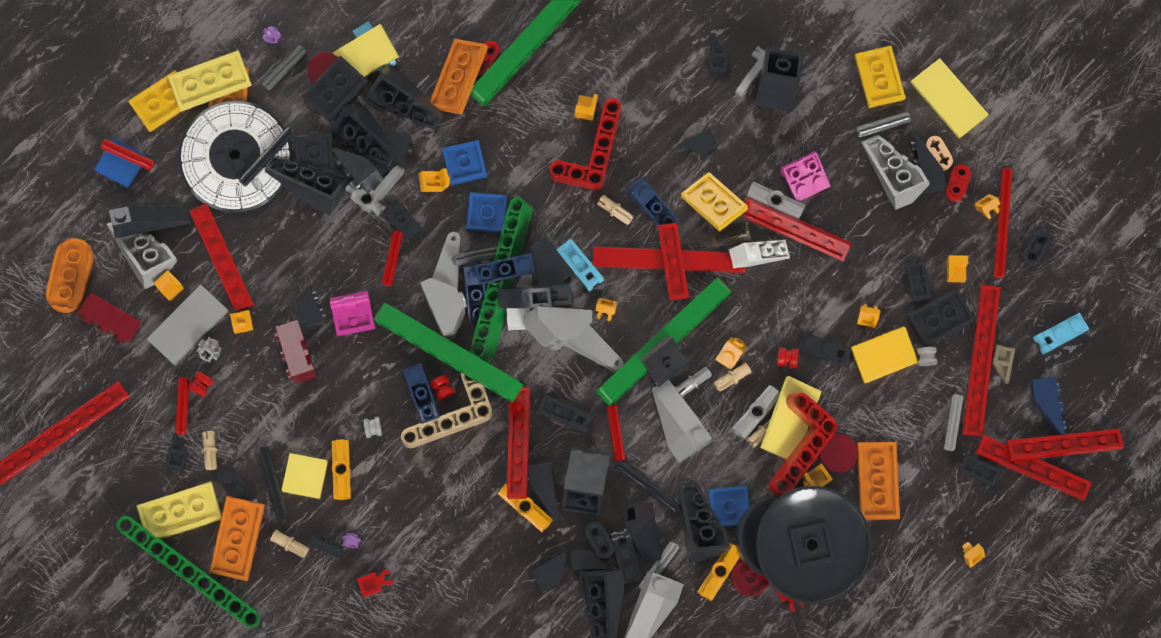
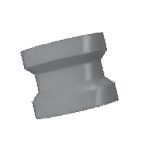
(927, 356)
(372, 427)

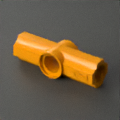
(341, 482)
(534, 515)
(713, 582)

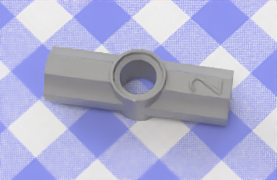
(764, 195)
(748, 420)

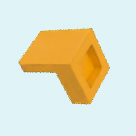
(586, 107)
(956, 268)
(168, 285)

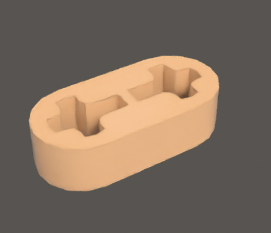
(943, 151)

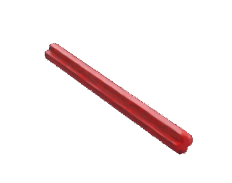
(1003, 222)

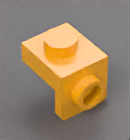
(434, 180)
(731, 352)
(816, 477)

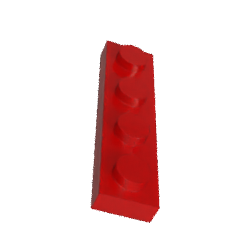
(673, 261)

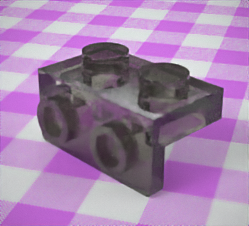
(733, 233)

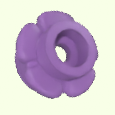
(271, 35)
(351, 540)

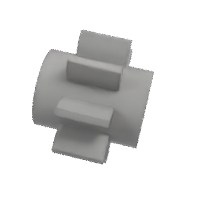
(209, 349)

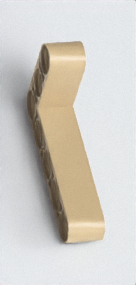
(453, 417)

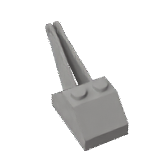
(442, 290)
(570, 328)

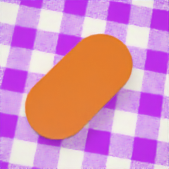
(69, 275)

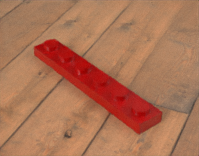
(796, 229)
(221, 258)
(1064, 444)
(518, 445)
(1035, 469)

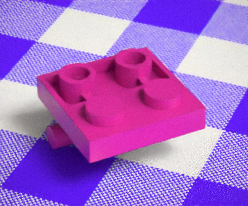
(805, 176)
(352, 313)

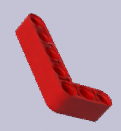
(598, 153)
(805, 445)

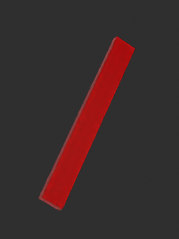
(653, 259)
(981, 361)
(62, 431)

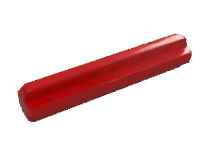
(127, 154)
(392, 258)
(182, 406)
(615, 431)

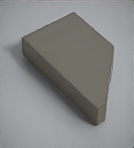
(1003, 361)

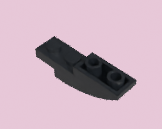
(535, 296)

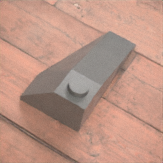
(898, 176)
(145, 256)
(680, 425)
(653, 605)

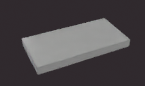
(187, 325)

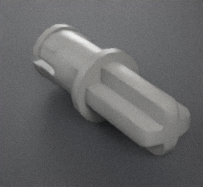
(693, 381)

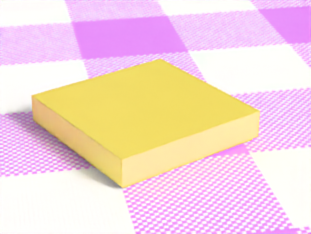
(304, 476)

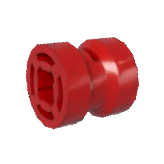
(787, 357)
(442, 387)
(198, 388)

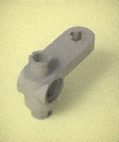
(753, 74)
(376, 195)

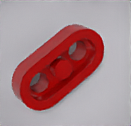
(489, 59)
(958, 182)

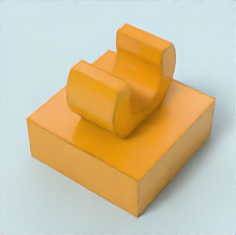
(986, 204)
(606, 306)
(868, 316)
(241, 322)
(973, 554)

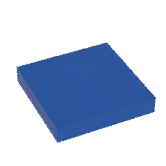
(464, 162)
(117, 168)
(486, 212)
(729, 504)

